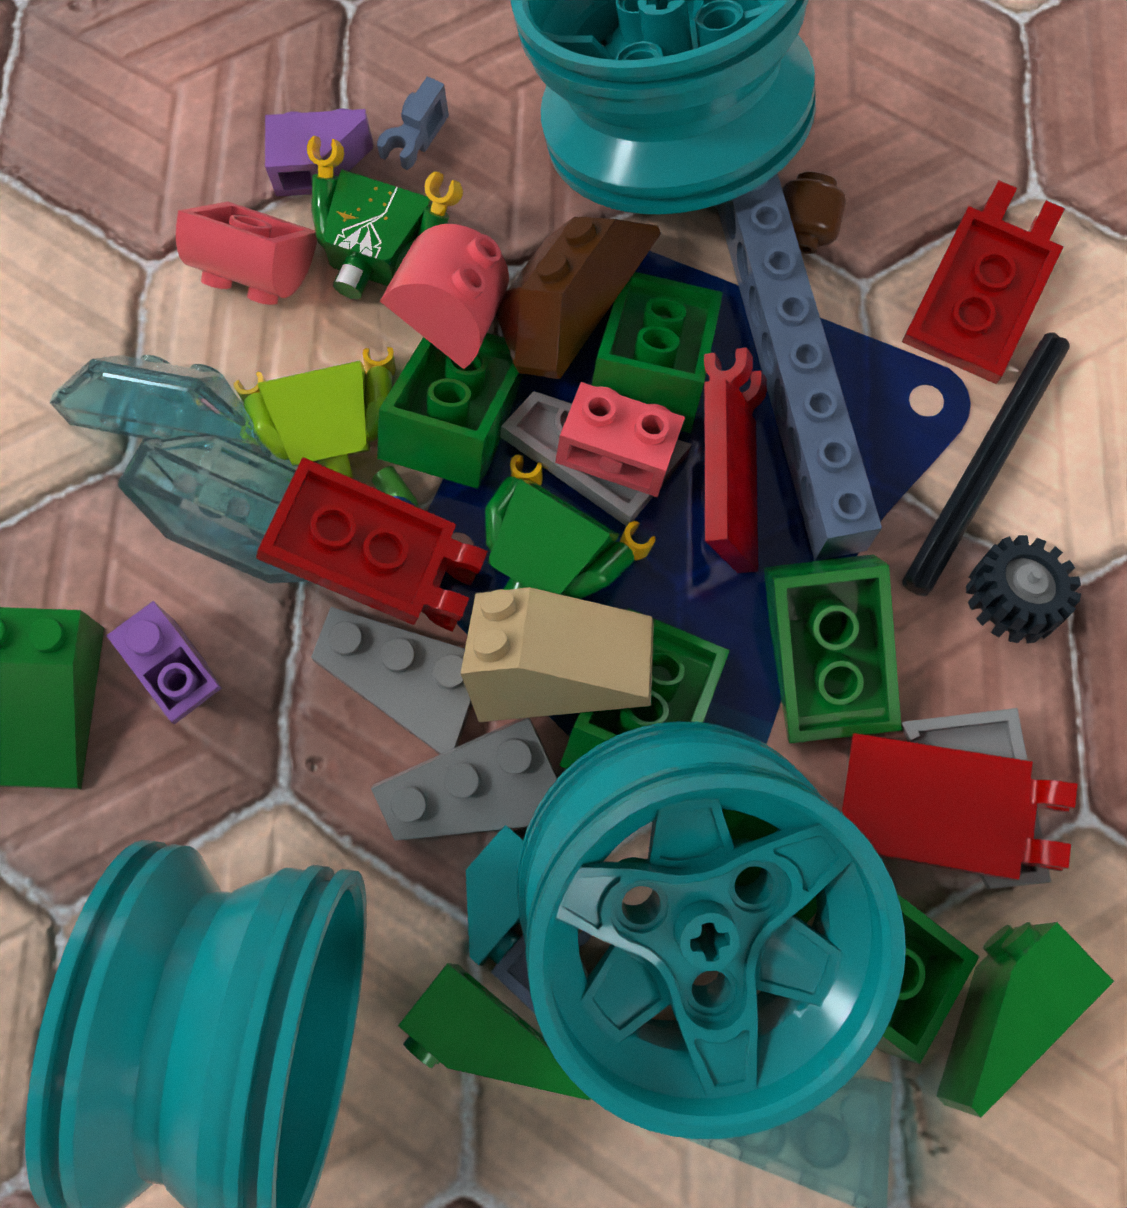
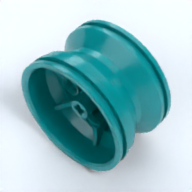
(669, 96)
(196, 1036)
(731, 1055)

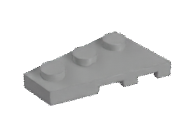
(536, 433)
(400, 674)
(986, 733)
(470, 787)

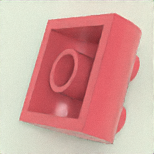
(245, 248)
(450, 289)

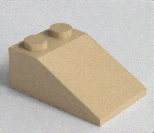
(554, 656)

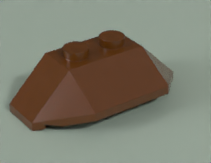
(569, 290)

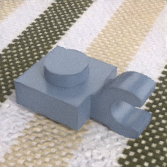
(422, 117)

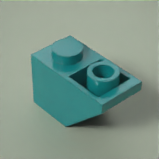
(493, 898)

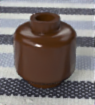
(814, 209)

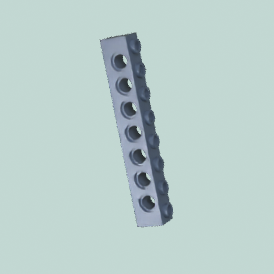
(799, 373)

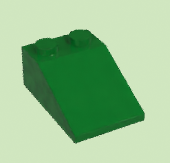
(659, 343)
(446, 415)
(834, 647)
(681, 690)
(46, 695)
(1015, 1010)
(480, 1035)

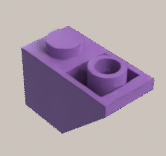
(287, 142)
(165, 661)

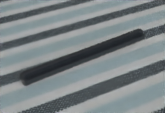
(985, 465)

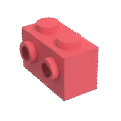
(619, 438)

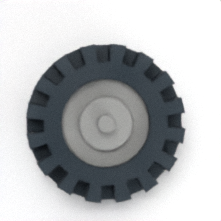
(1023, 589)

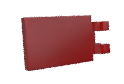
(986, 287)
(732, 460)
(369, 547)
(952, 807)

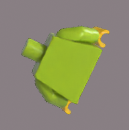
(321, 411)

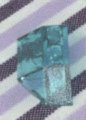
(155, 400)
(210, 497)

